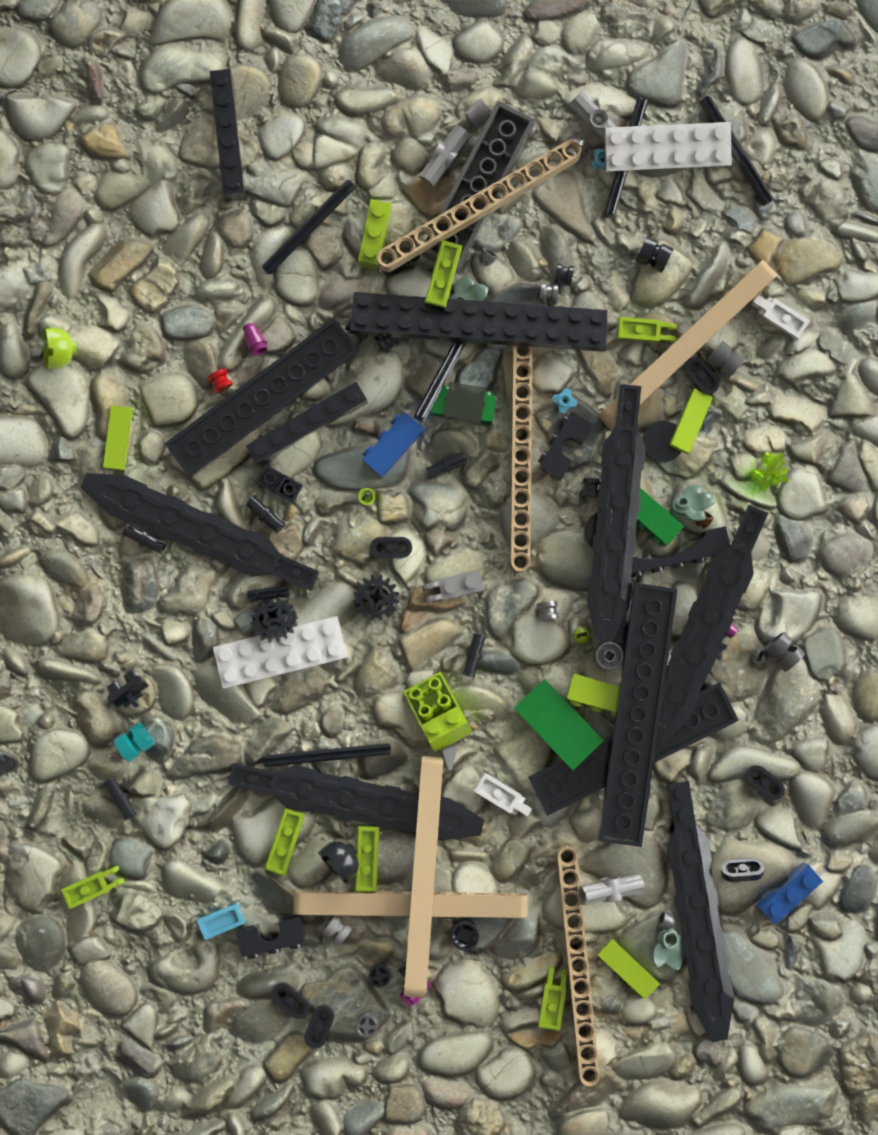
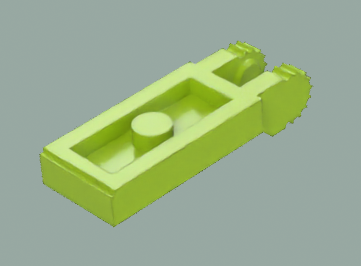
(644, 330)
(89, 888)
(553, 1001)

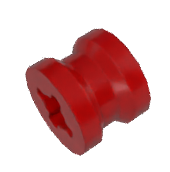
(220, 381)

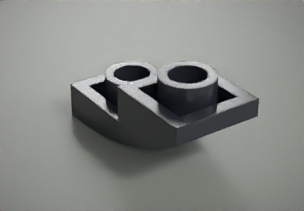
(278, 483)

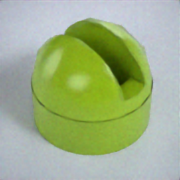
(369, 499)
(581, 640)

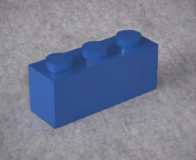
(392, 444)

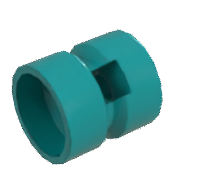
(135, 741)

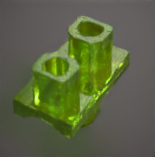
(774, 464)

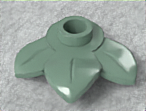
(466, 291)
(695, 502)
(669, 952)

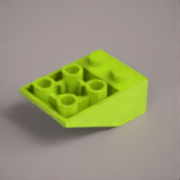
(437, 712)

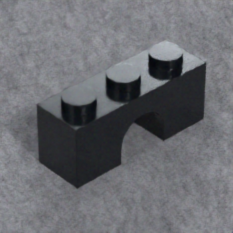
(573, 429)
(253, 942)

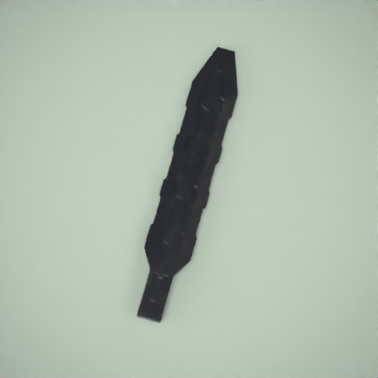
(616, 518)
(194, 528)
(707, 624)
(355, 800)
(699, 916)

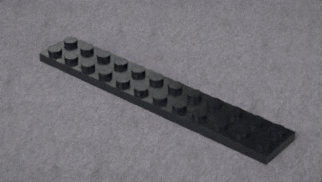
(479, 322)
(637, 714)

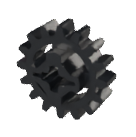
(367, 596)
(274, 620)

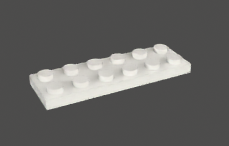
(667, 146)
(257, 659)

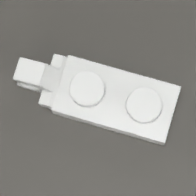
(781, 316)
(501, 795)

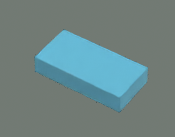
(221, 921)

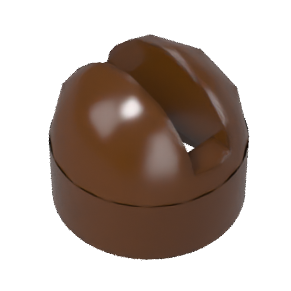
(708, 520)

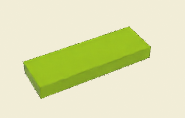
(443, 274)
(690, 421)
(118, 437)
(285, 841)
(368, 858)
(628, 968)

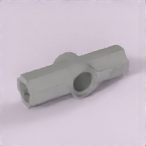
(587, 110)
(444, 156)
(611, 889)

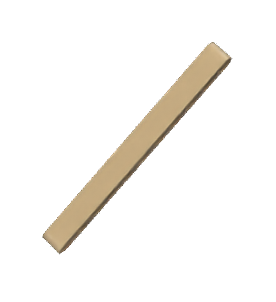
(485, 197)
(696, 336)
(521, 467)
(423, 877)
(399, 904)
(576, 975)

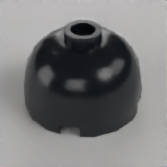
(341, 859)

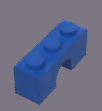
(798, 887)

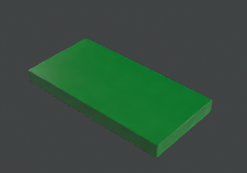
(558, 724)

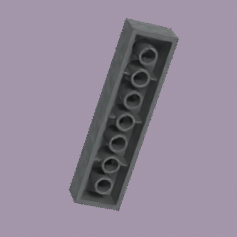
(487, 163)

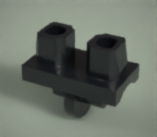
(129, 692)

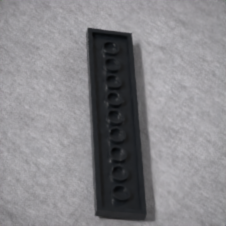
(262, 397)
(560, 786)

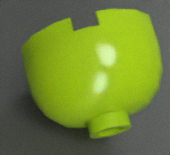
(57, 348)

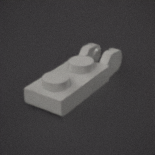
(455, 586)

